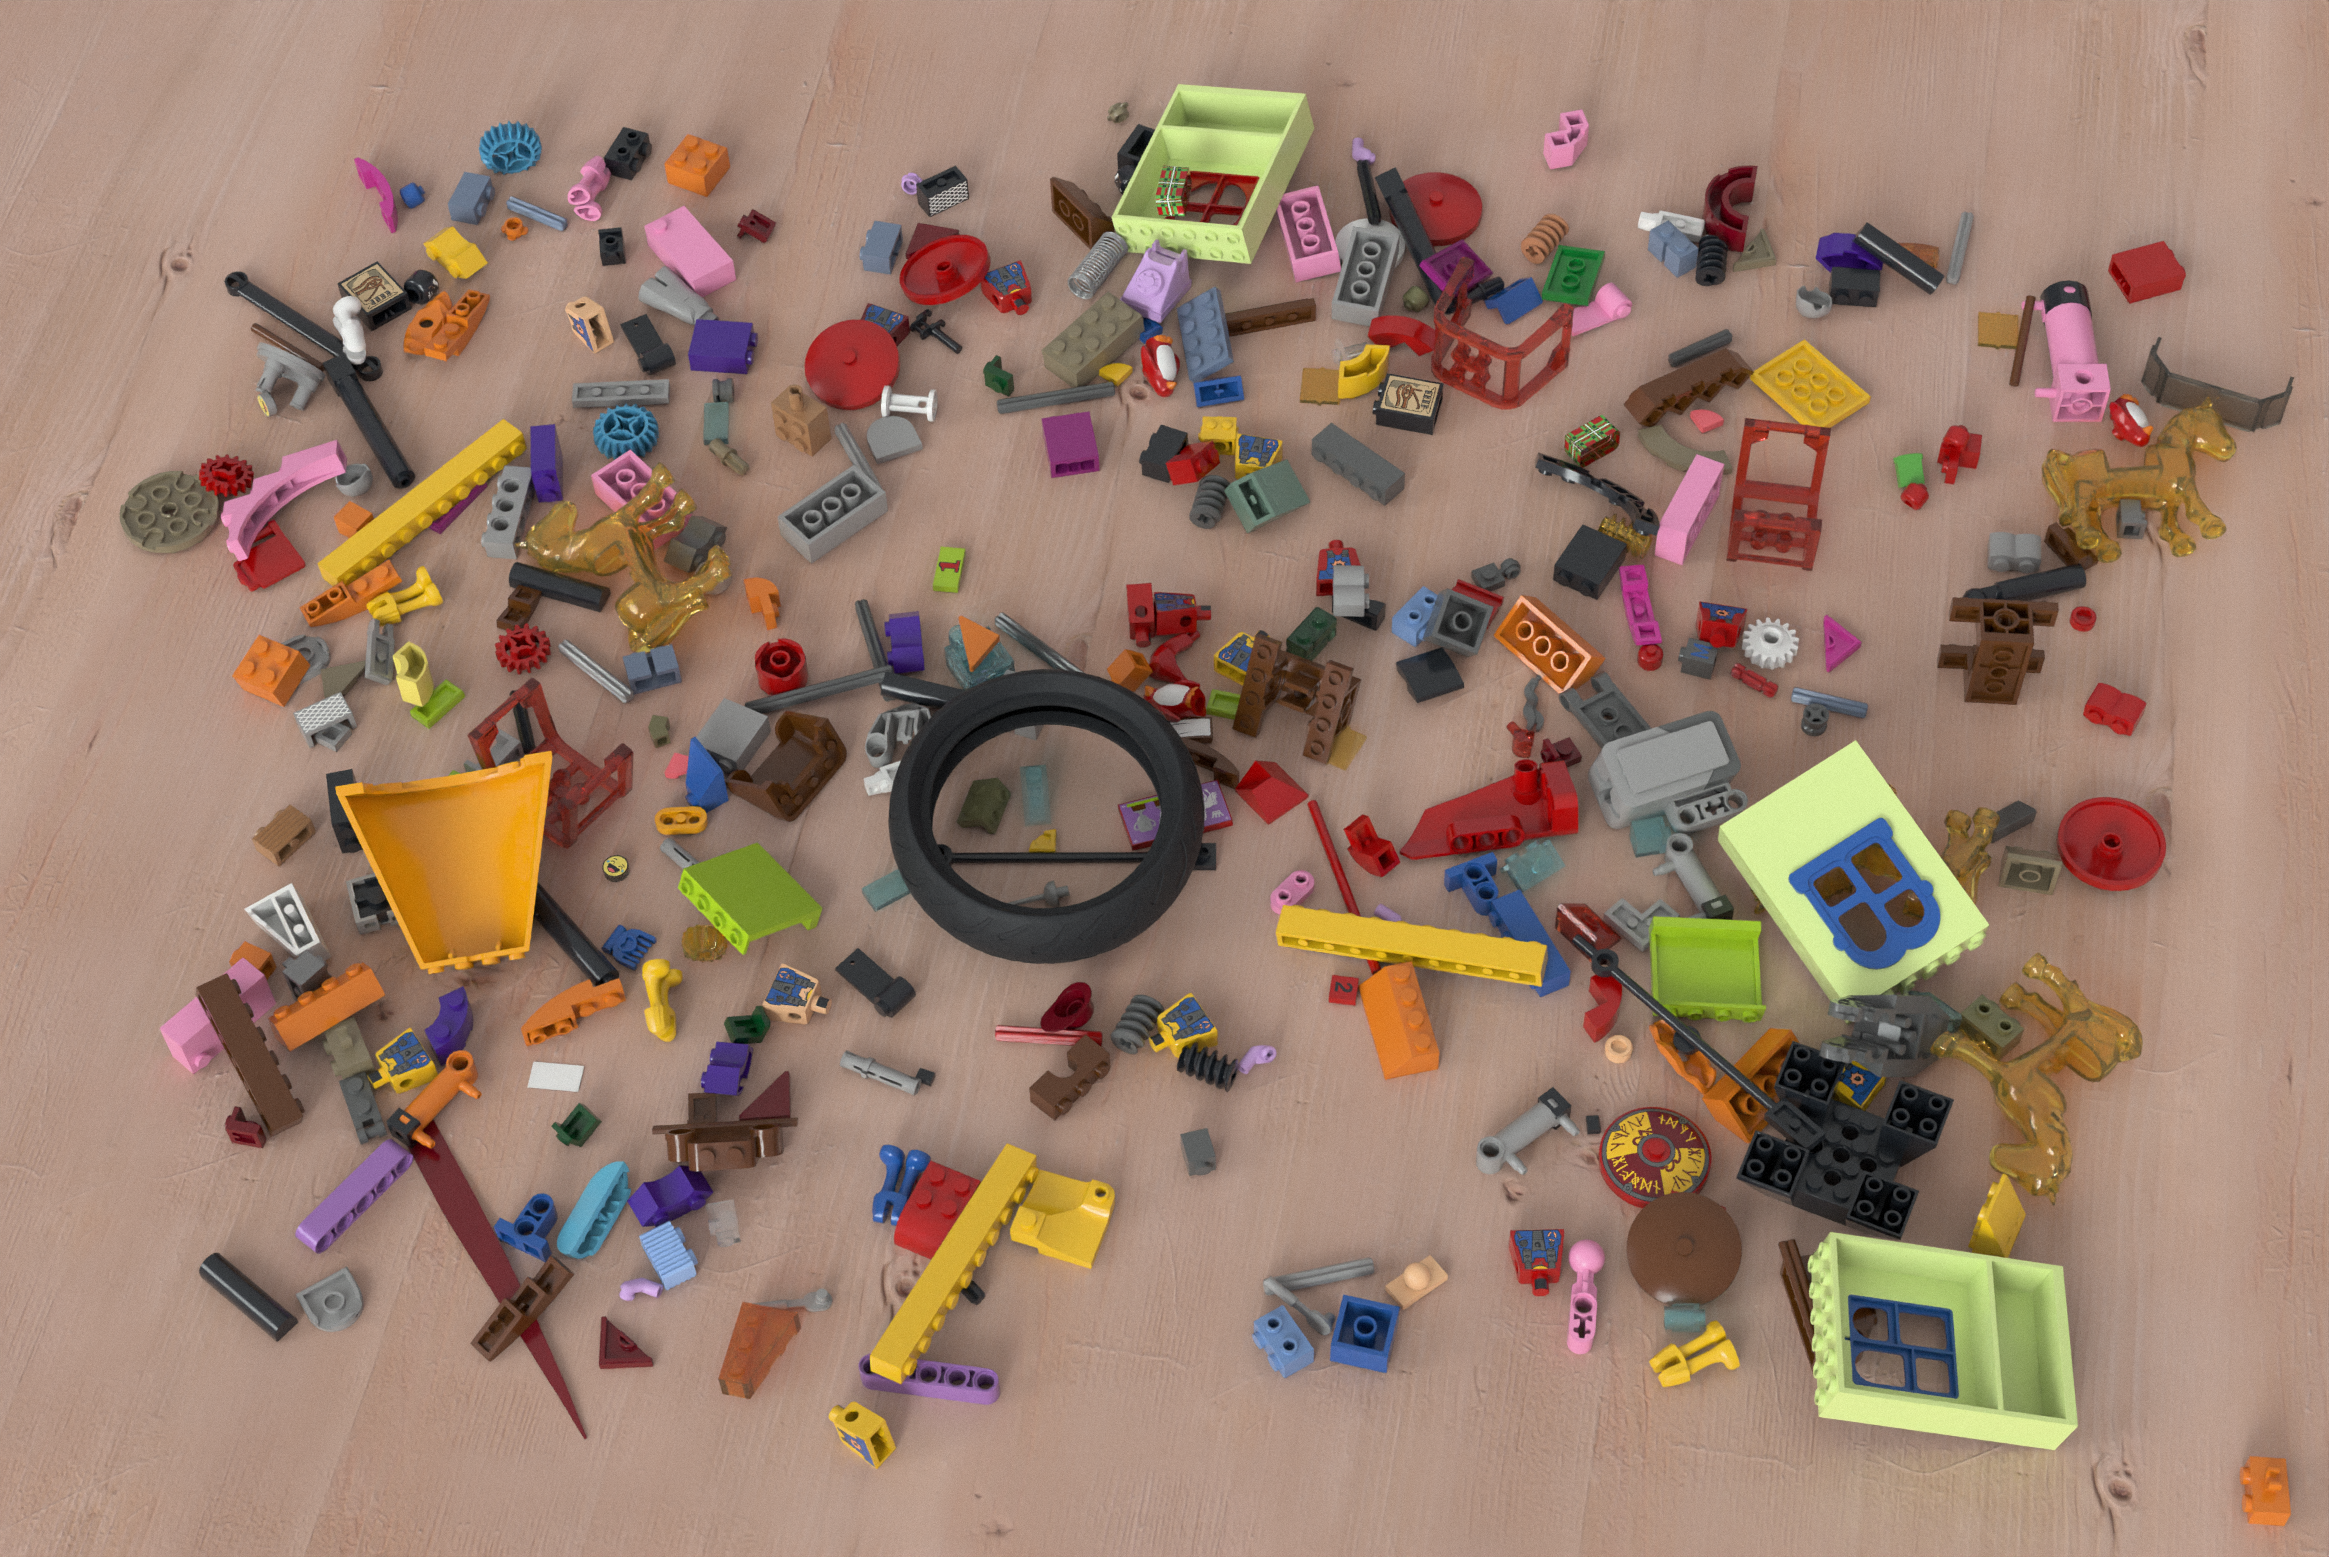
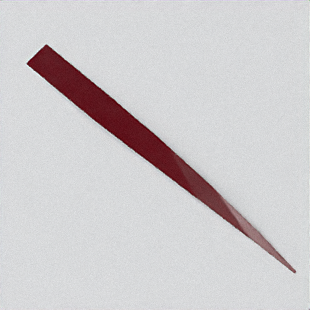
(483, 1247)

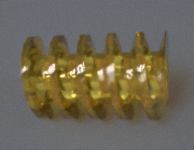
(1636, 543)

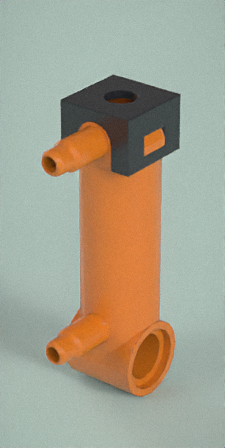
(409, 1123)

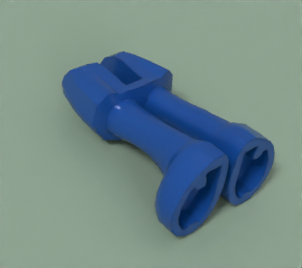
(894, 1160)

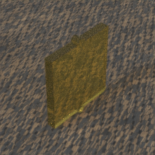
(1997, 330)
(1319, 386)
(1345, 748)

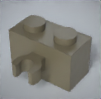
(348, 1049)

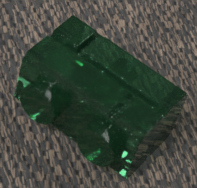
(1312, 634)

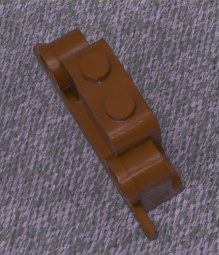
(724, 1143)
(1797, 1283)

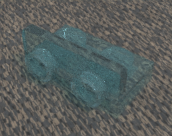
(1534, 865)

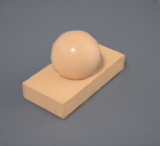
(1416, 1282)

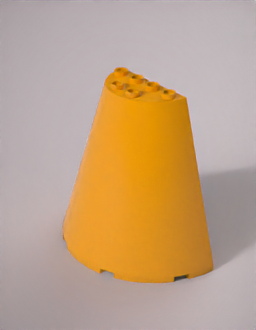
(457, 858)

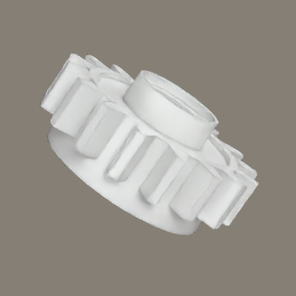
(1770, 644)

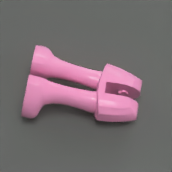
(597, 178)

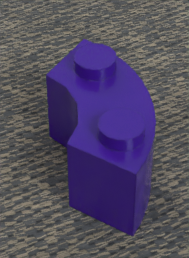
(1840, 251)
(905, 642)
(451, 1026)
(726, 1069)
(670, 1197)

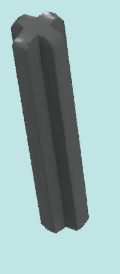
(1700, 348)

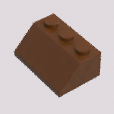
(1079, 212)

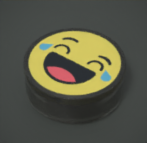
(616, 868)

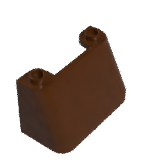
(795, 769)

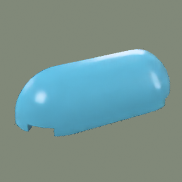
(595, 1212)

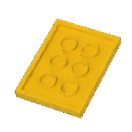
(1810, 386)

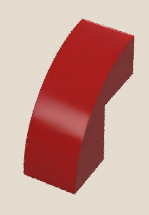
(1395, 330)
(1601, 1019)

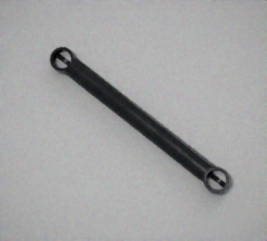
(297, 322)

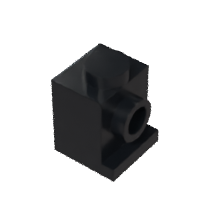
(612, 246)

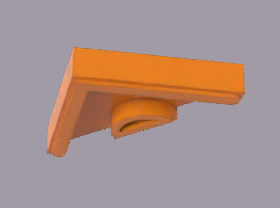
(977, 641)

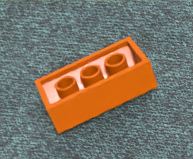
(1548, 645)
(325, 1006)
(1399, 1021)
(1761, 1065)

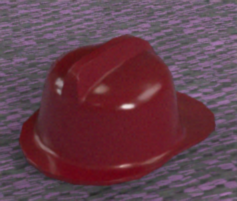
(1070, 1010)

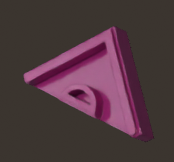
(1838, 643)

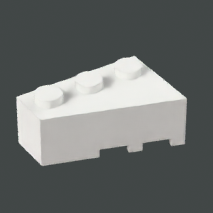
(289, 922)

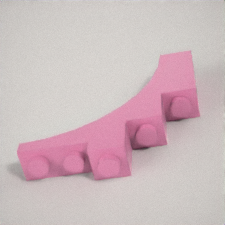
(298, 473)

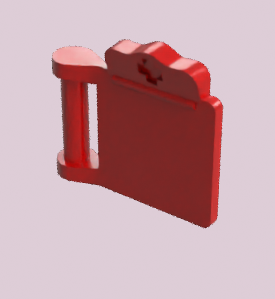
(269, 560)

